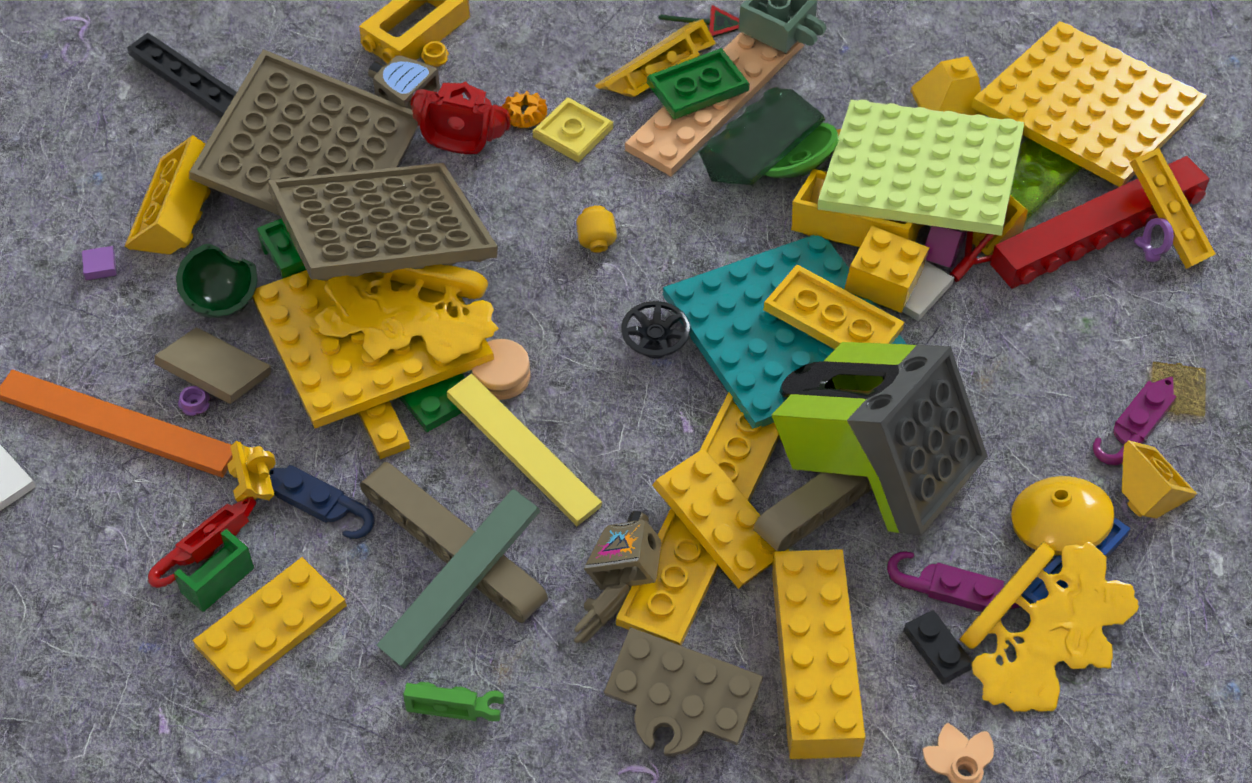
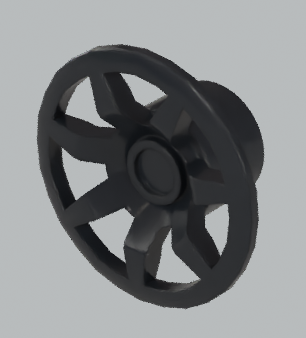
(655, 333)

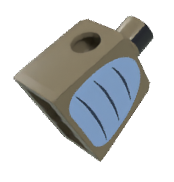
(402, 79)

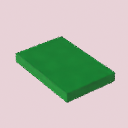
(698, 83)

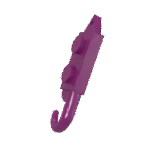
(1139, 418)
(948, 583)

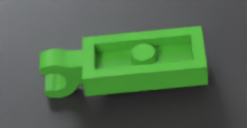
(451, 703)

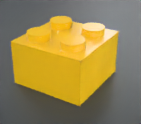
(886, 269)

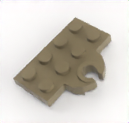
(681, 692)

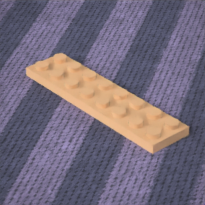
(671, 142)

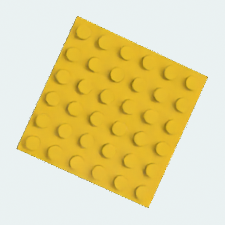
(1089, 102)
(335, 372)

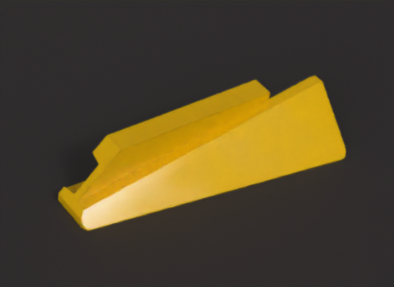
(673, 50)

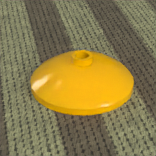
(1062, 513)

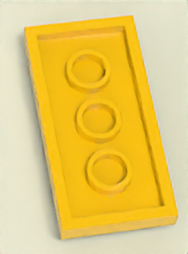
(829, 311)
(717, 516)
(269, 623)

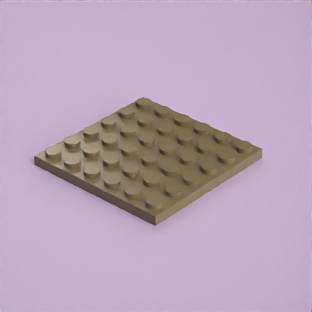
(299, 125)
(380, 221)

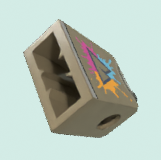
(625, 554)

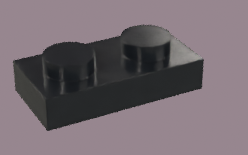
(938, 646)

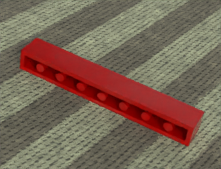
(1087, 227)

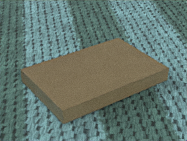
(213, 365)

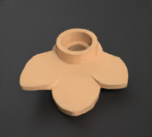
(958, 753)

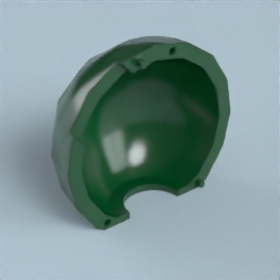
(215, 283)

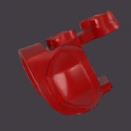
(458, 122)

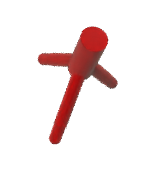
(970, 258)

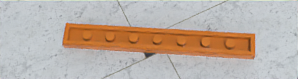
(116, 423)

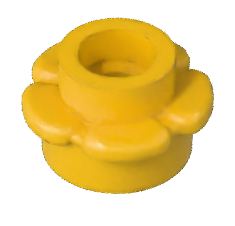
(435, 54)

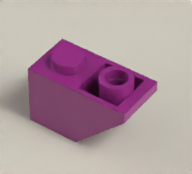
(944, 245)

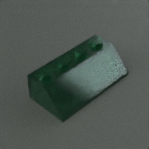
(760, 137)

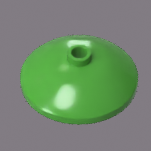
(807, 154)

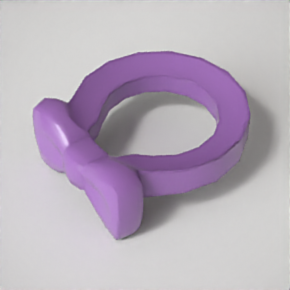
(1151, 254)

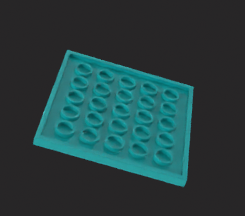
(740, 339)

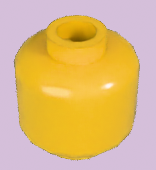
(596, 228)

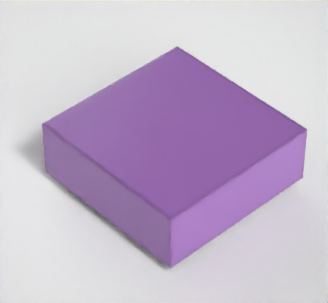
(99, 263)

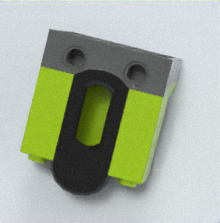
(885, 417)

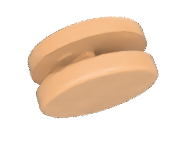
(508, 372)

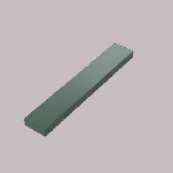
(458, 578)

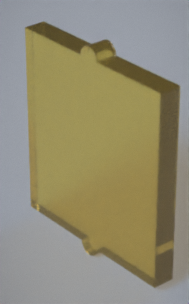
(1188, 386)

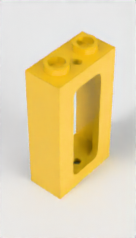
(433, 27)

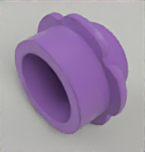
(190, 395)

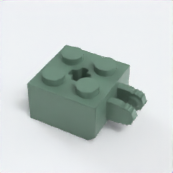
(781, 22)

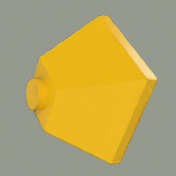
(949, 87)
(1151, 482)

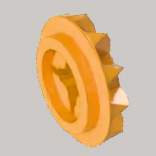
(534, 113)

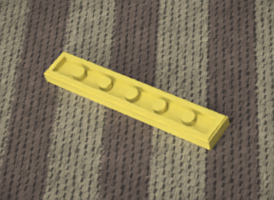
(524, 449)

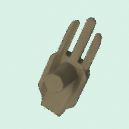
(603, 609)

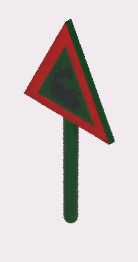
(719, 21)

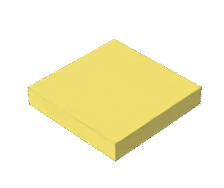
(573, 129)

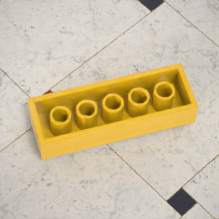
(817, 655)

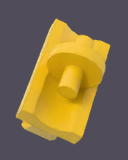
(252, 469)

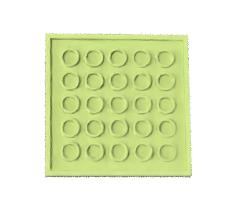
(923, 167)

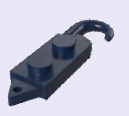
(319, 499)

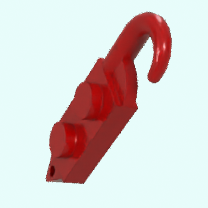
(202, 541)

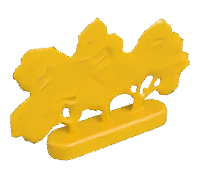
(394, 317)
(1060, 629)

